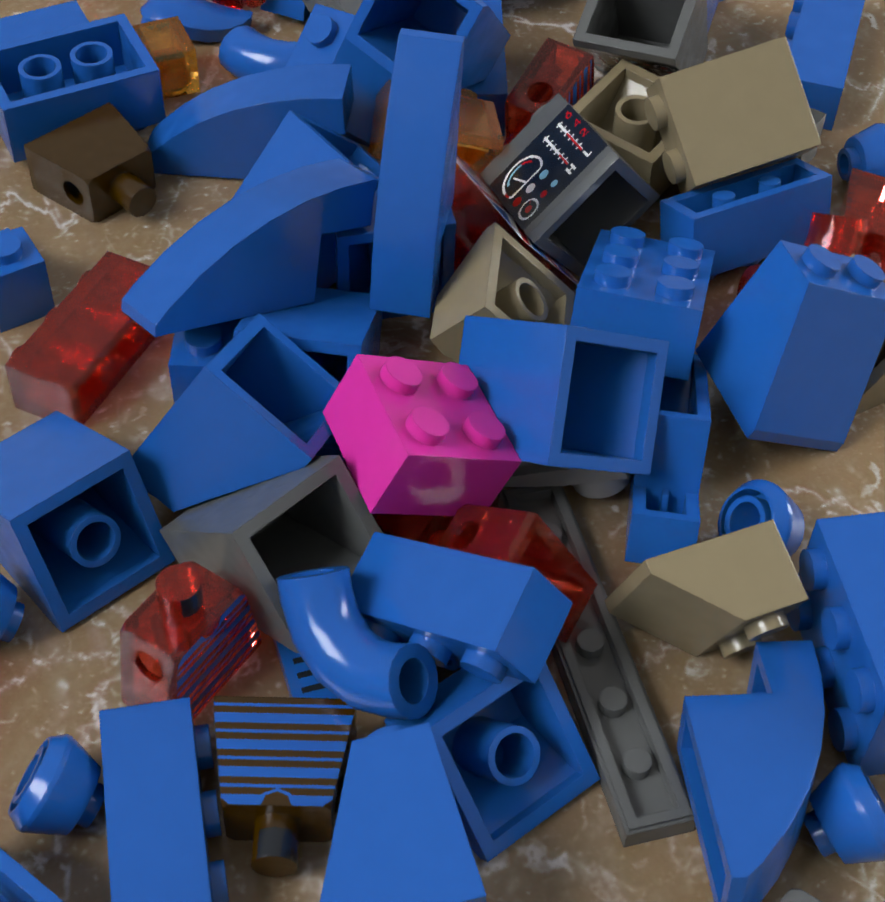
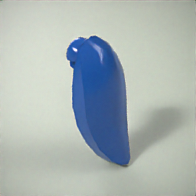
(200, 18)

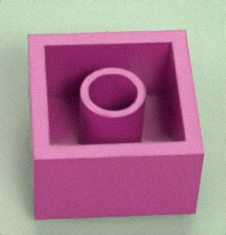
(419, 436)

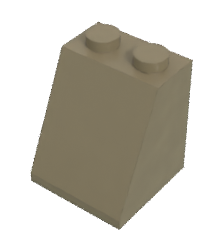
(731, 115)

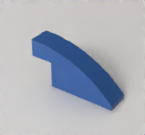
(233, 122)
(416, 172)
(252, 251)
(666, 503)
(754, 768)

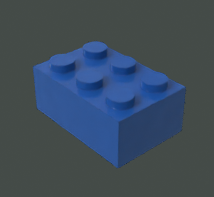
(71, 73)
(646, 291)
(847, 626)

